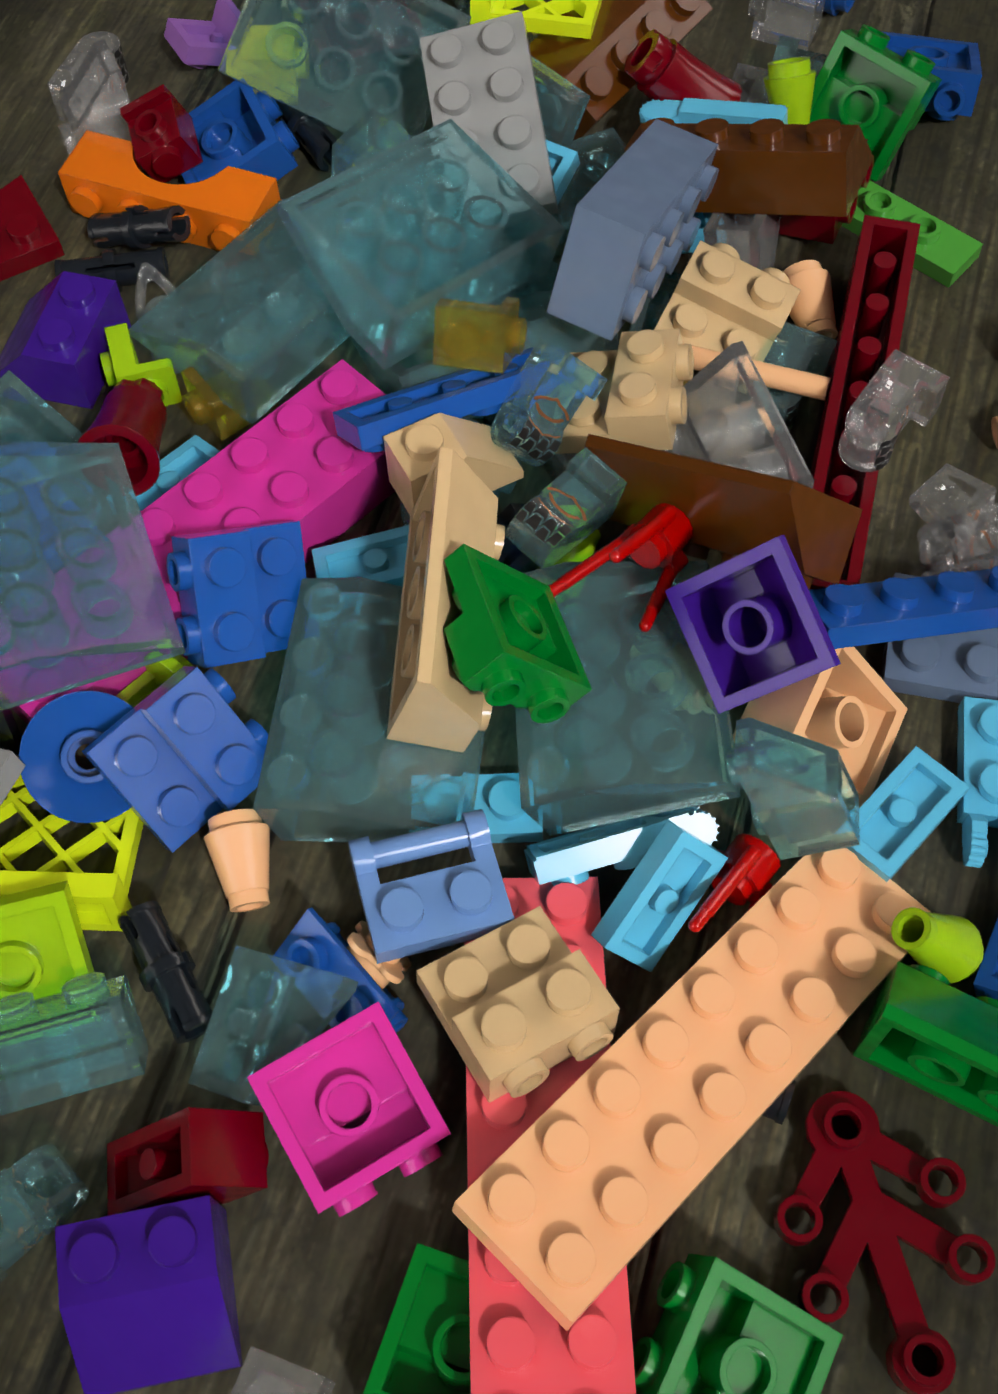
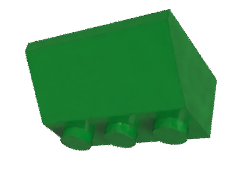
(935, 1039)

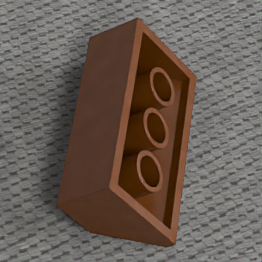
(599, 62)
(781, 166)
(733, 507)

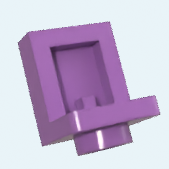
(201, 41)

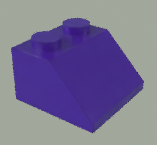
(61, 338)
(752, 625)
(149, 1296)

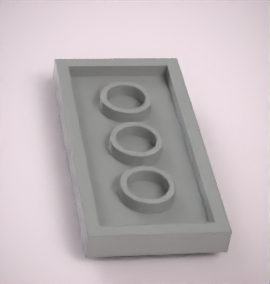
(489, 89)

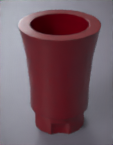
(672, 73)
(135, 420)

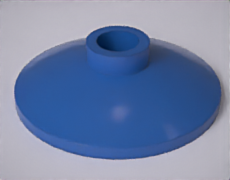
(50, 760)

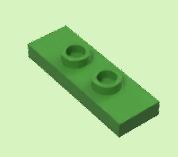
(940, 250)

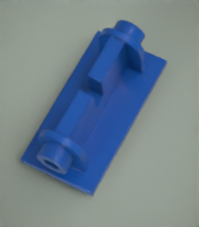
(322, 947)

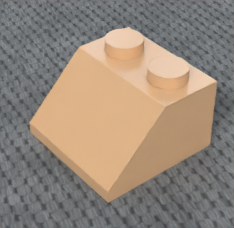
(841, 709)

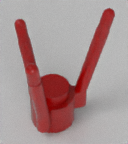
(651, 543)
(741, 878)

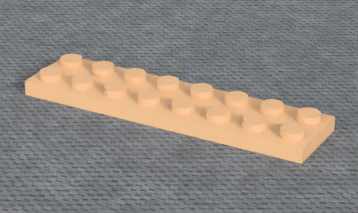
(685, 1083)

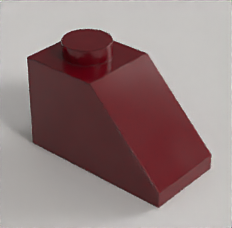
(188, 1158)

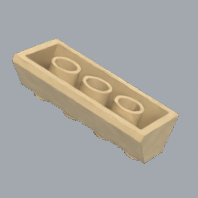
(426, 696)

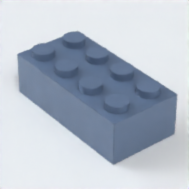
(633, 229)

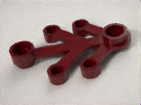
(877, 1224)

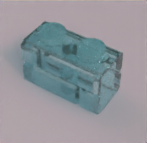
(68, 1041)

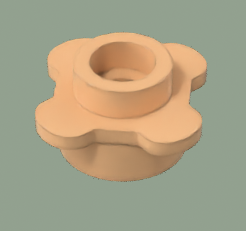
(362, 949)

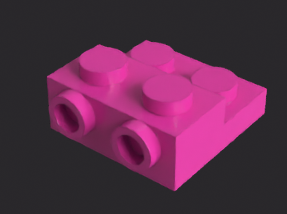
(350, 1110)

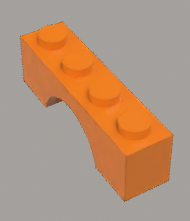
(107, 179)

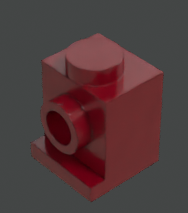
(162, 134)

